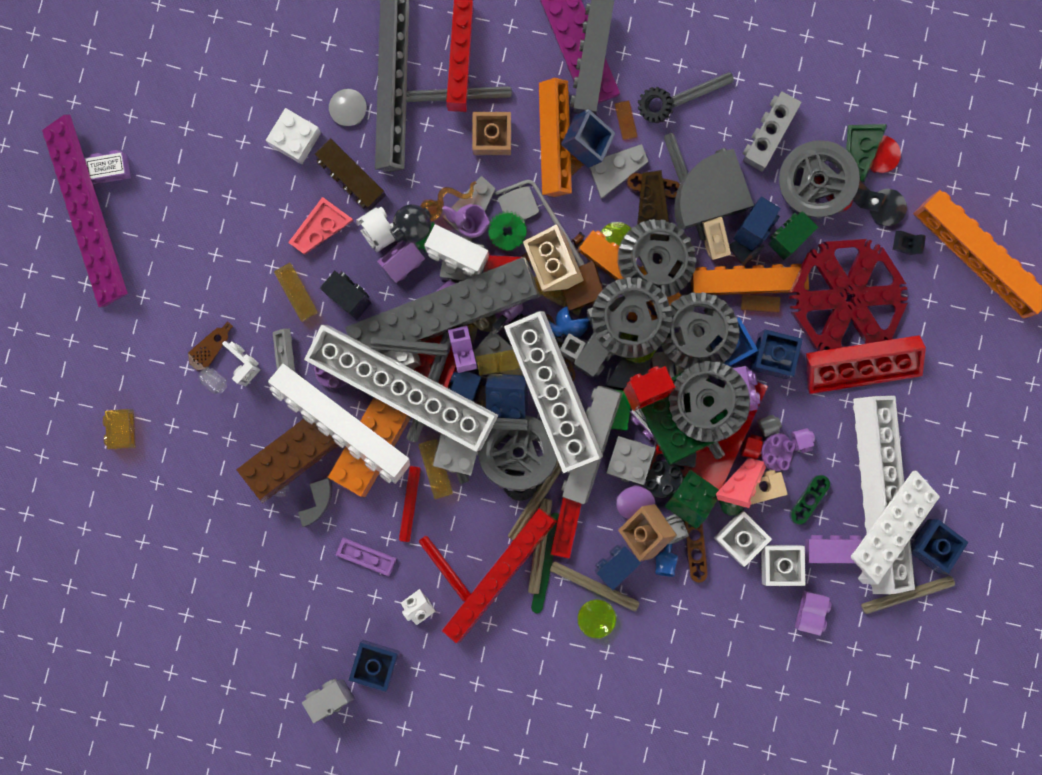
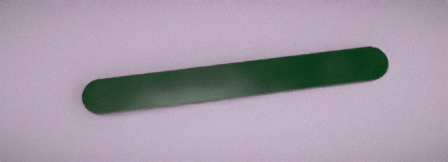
(538, 599)

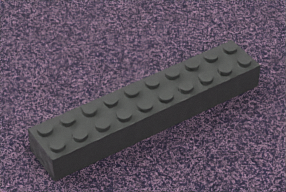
(451, 306)

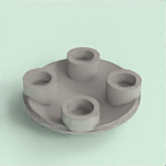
(347, 107)

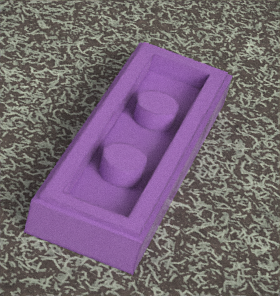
(366, 556)

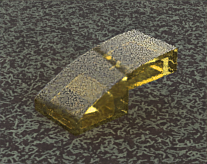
(497, 362)

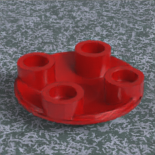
(886, 156)

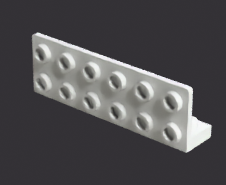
(894, 528)

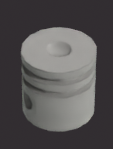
(678, 527)

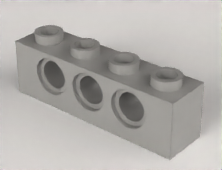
(788, 107)

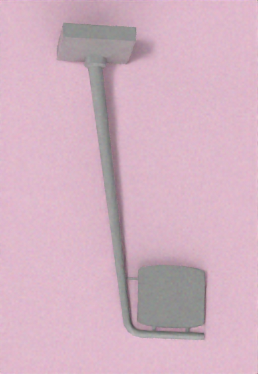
(523, 203)

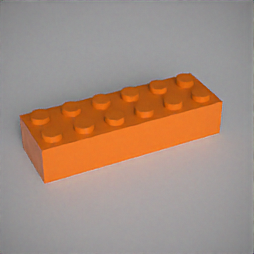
(386, 423)

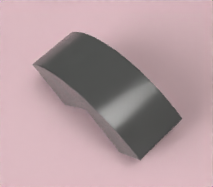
(322, 495)

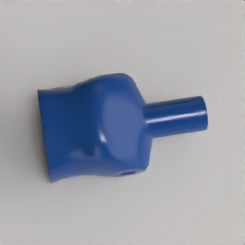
(666, 562)

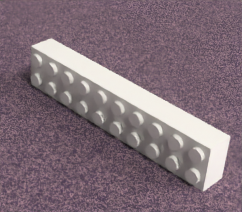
(401, 387)
(882, 478)

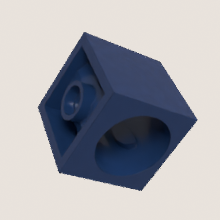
(776, 354)

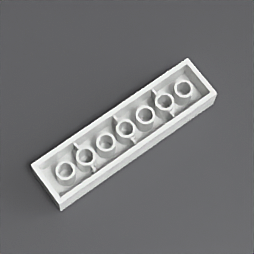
(553, 391)
(339, 424)

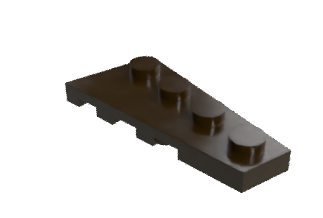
(653, 201)

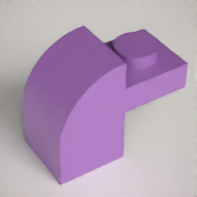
(462, 349)

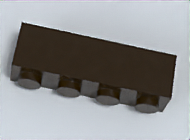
(353, 177)

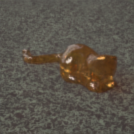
(435, 207)

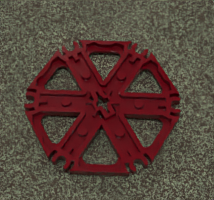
(835, 298)

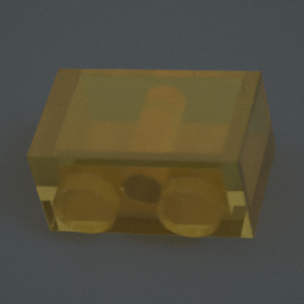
(119, 429)

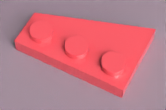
(319, 226)
(742, 483)

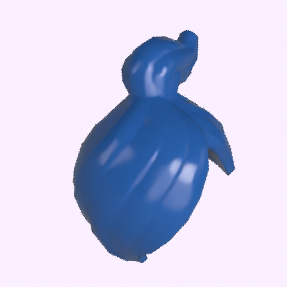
(567, 325)

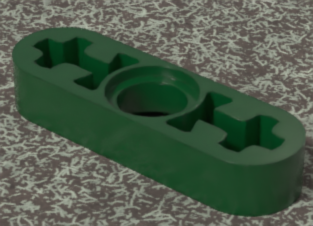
(806, 514)

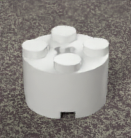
(376, 228)

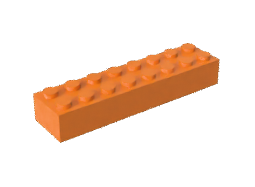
(981, 253)

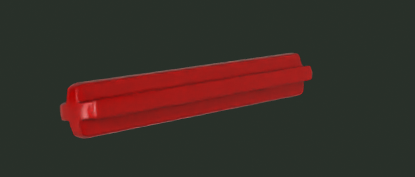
(409, 504)
(444, 567)

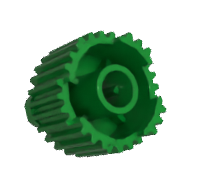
(507, 219)

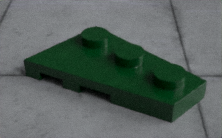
(863, 145)

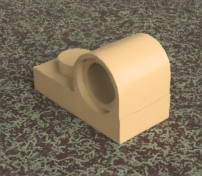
(716, 238)

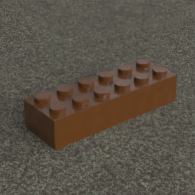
(285, 459)

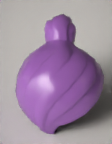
(469, 219)

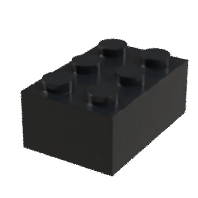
(345, 294)

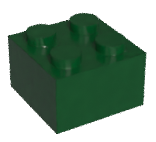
(796, 231)
(693, 499)

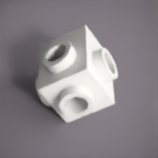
(417, 607)

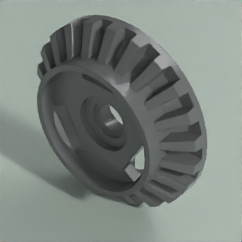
(811, 158)
(678, 247)
(609, 324)
(721, 324)
(733, 397)
(536, 469)

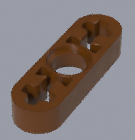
(669, 183)

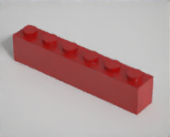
(460, 55)

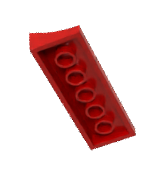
(865, 364)
(716, 470)

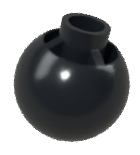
(411, 224)

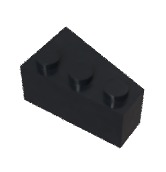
(626, 370)

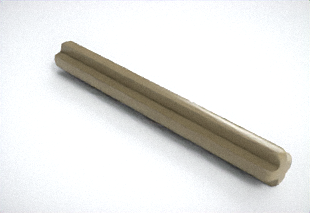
(534, 502)
(538, 556)
(594, 586)
(898, 598)

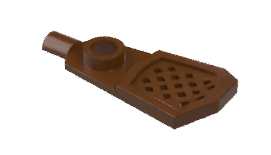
(211, 345)

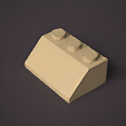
(553, 260)

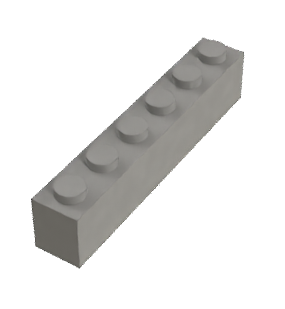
(601, 418)

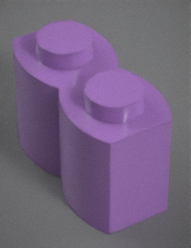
(812, 613)

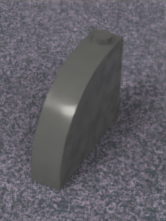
(712, 190)

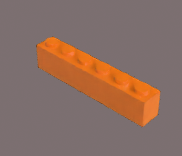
(553, 128)
(605, 257)
(745, 281)

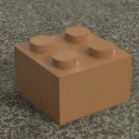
(491, 133)
(647, 532)

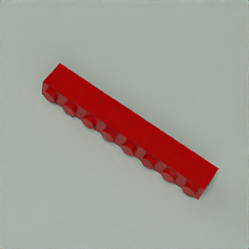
(499, 575)

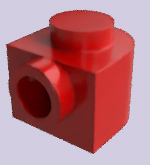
(752, 447)

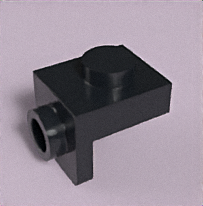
(909, 243)

